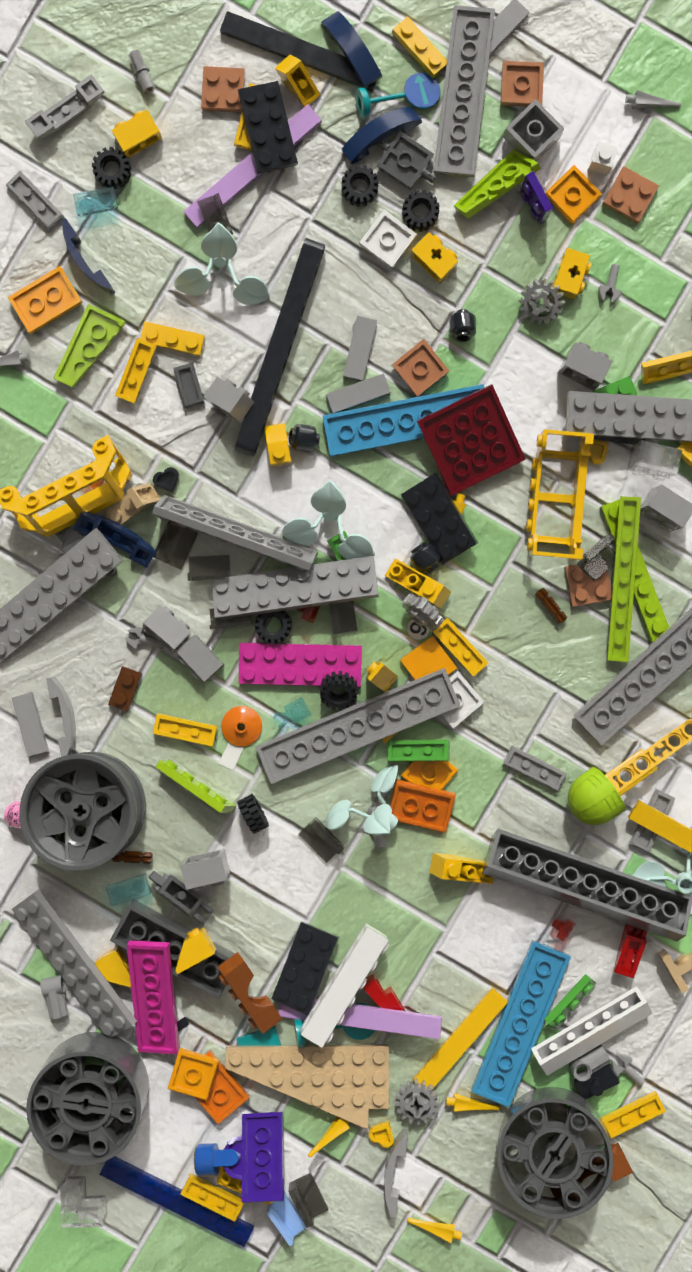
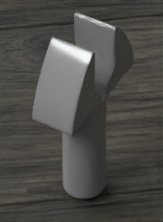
(610, 285)
(143, 639)
(627, 1069)

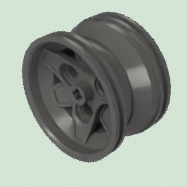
(84, 809)

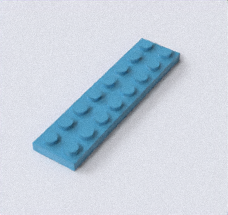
(386, 422)
(520, 1023)

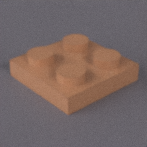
(521, 83)
(221, 89)
(630, 194)
(420, 368)
(585, 590)

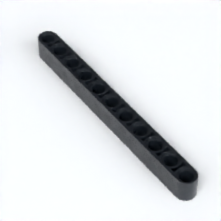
(280, 346)

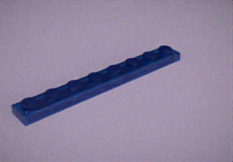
(170, 1198)

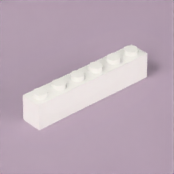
(343, 985)
(591, 1031)

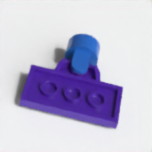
(253, 1157)

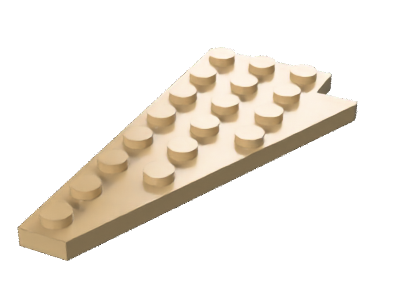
(330, 1077)

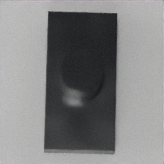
(598, 1082)

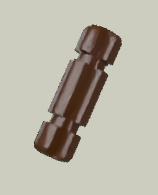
(551, 605)
(134, 857)

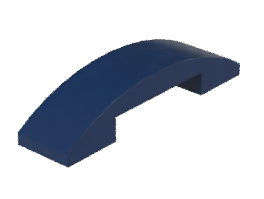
(353, 48)
(378, 130)
(71, 240)
(117, 535)

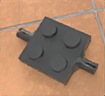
(405, 160)

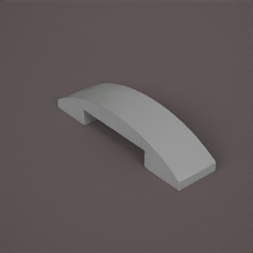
(67, 109)
(57, 690)
(397, 1149)

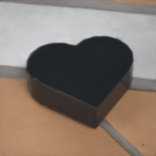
(167, 480)

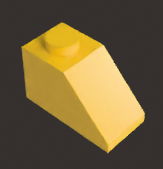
(297, 80)
(278, 445)
(195, 949)
(114, 967)

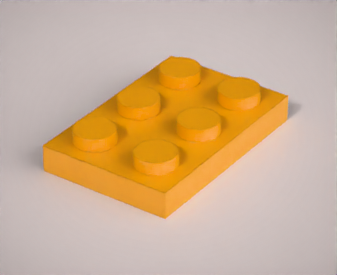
(45, 300)

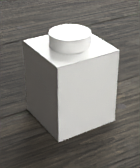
(602, 158)

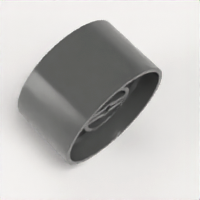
(87, 1100)
(542, 1170)

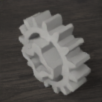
(549, 304)
(422, 611)
(426, 1098)

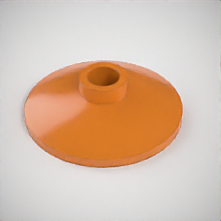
(249, 718)

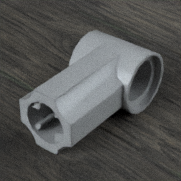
(54, 989)
(591, 1061)

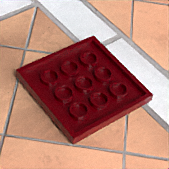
(471, 439)

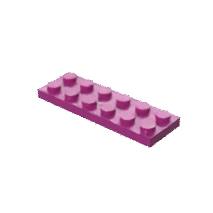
(296, 663)
(153, 996)

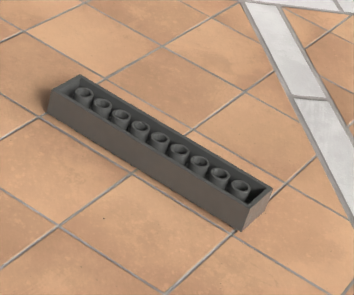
(588, 885)

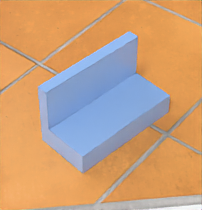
(286, 1218)

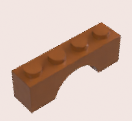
(238, 976)
(620, 1169)

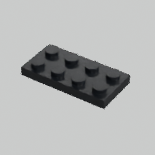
(267, 127)
(439, 518)
(305, 968)

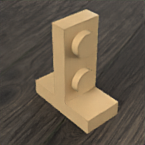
(133, 503)
(677, 968)

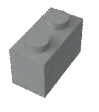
(229, 399)
(167, 628)
(199, 658)

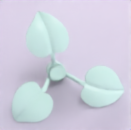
(220, 247)
(330, 504)
(381, 819)
(654, 873)

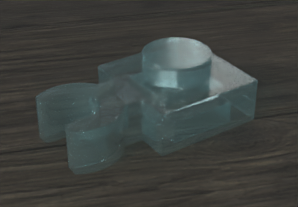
(295, 710)

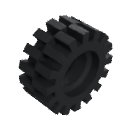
(105, 157)
(359, 173)
(420, 198)
(281, 635)
(338, 700)
(253, 813)

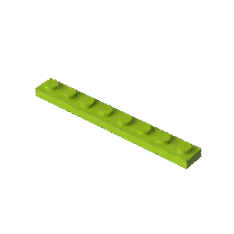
(624, 578)
(643, 590)

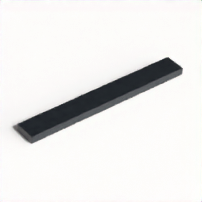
(285, 45)

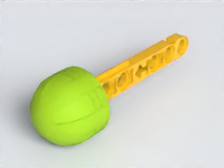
(597, 796)

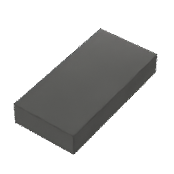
(189, 385)

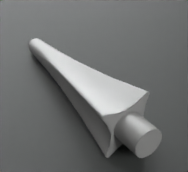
(645, 100)
(14, 359)

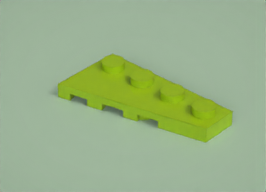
(496, 182)
(89, 341)
(198, 788)

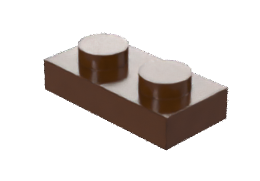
(125, 688)

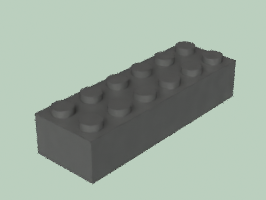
(146, 924)

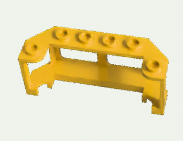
(576, 499)
(26, 508)

